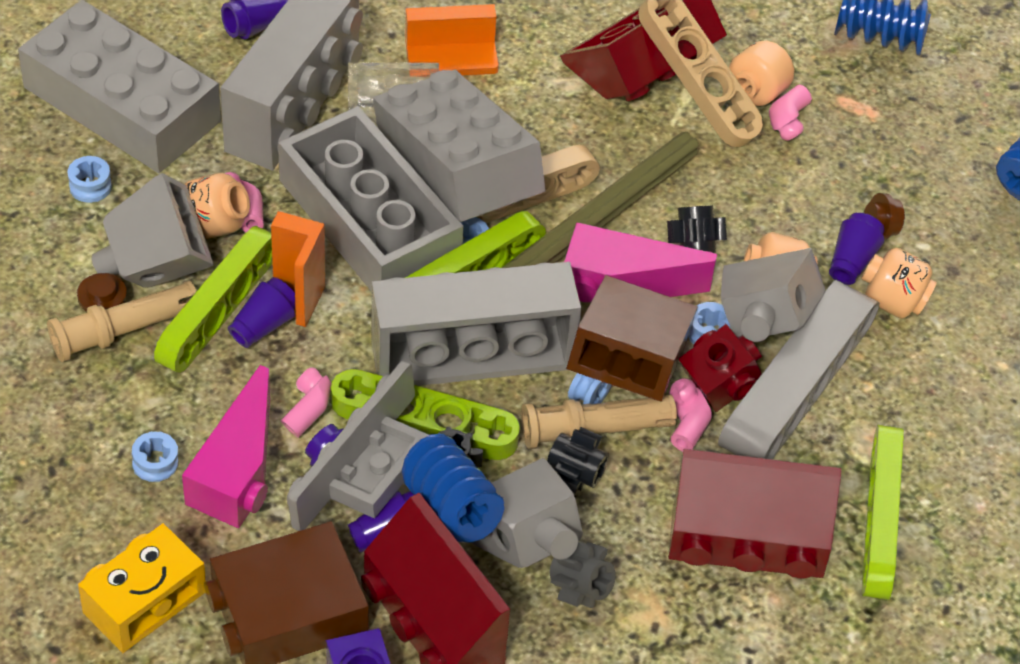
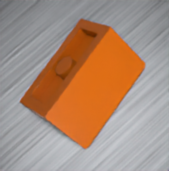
(453, 37)
(299, 260)

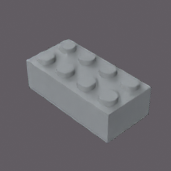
(288, 76)
(120, 85)
(461, 143)
(367, 197)
(476, 323)

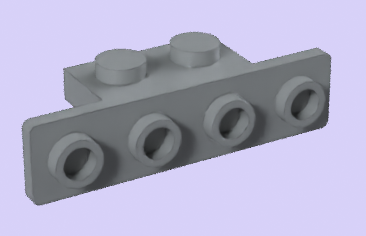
(365, 459)

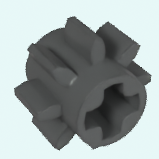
(583, 575)

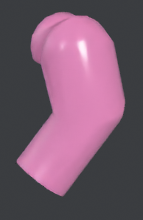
(785, 111)

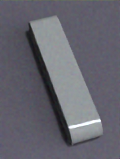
(799, 373)

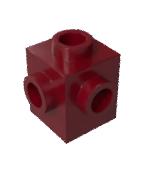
(722, 366)

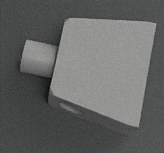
(154, 235)
(764, 295)
(537, 517)

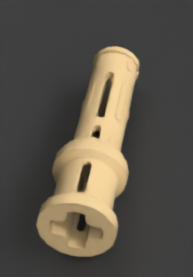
(102, 325)
(547, 422)

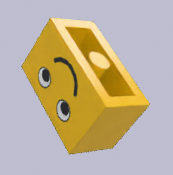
(142, 587)

